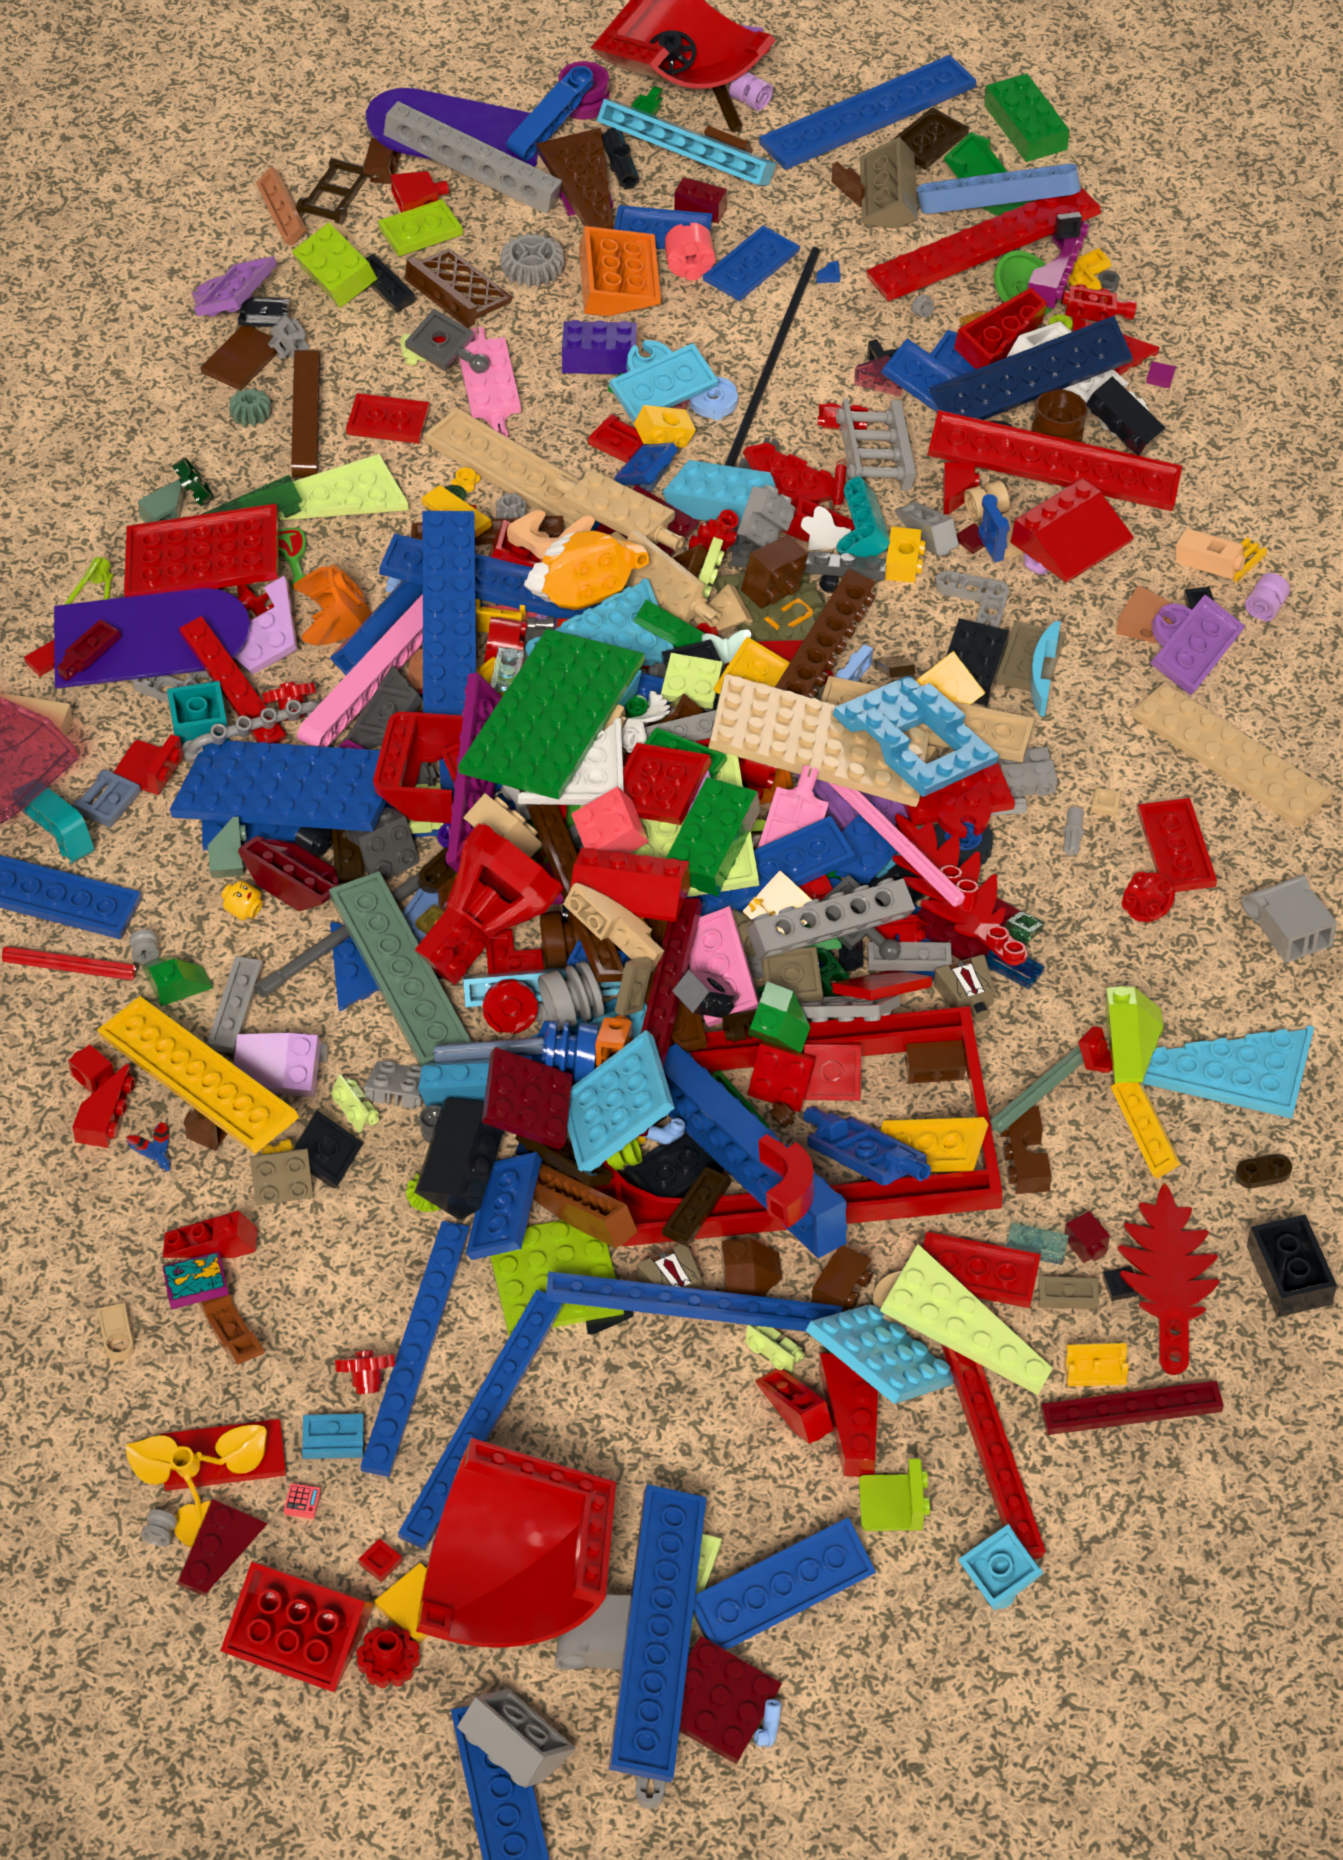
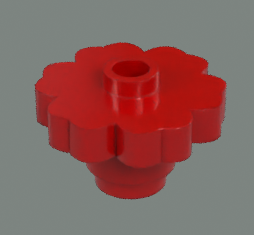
(287, 692)
(365, 1369)
(388, 1656)

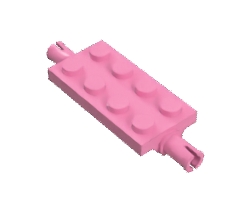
(494, 392)
(793, 808)

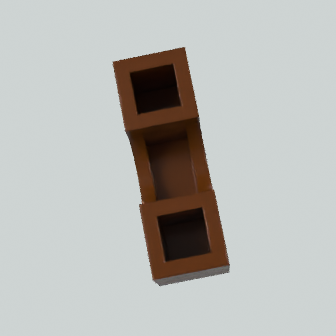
(1028, 1170)

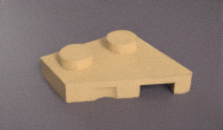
(731, 608)

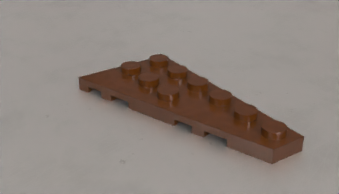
(582, 168)

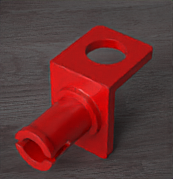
(251, 602)

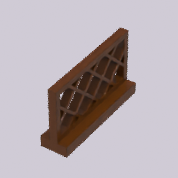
(448, 294)

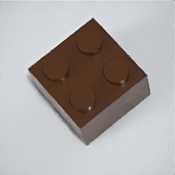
(774, 571)

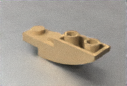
(614, 922)

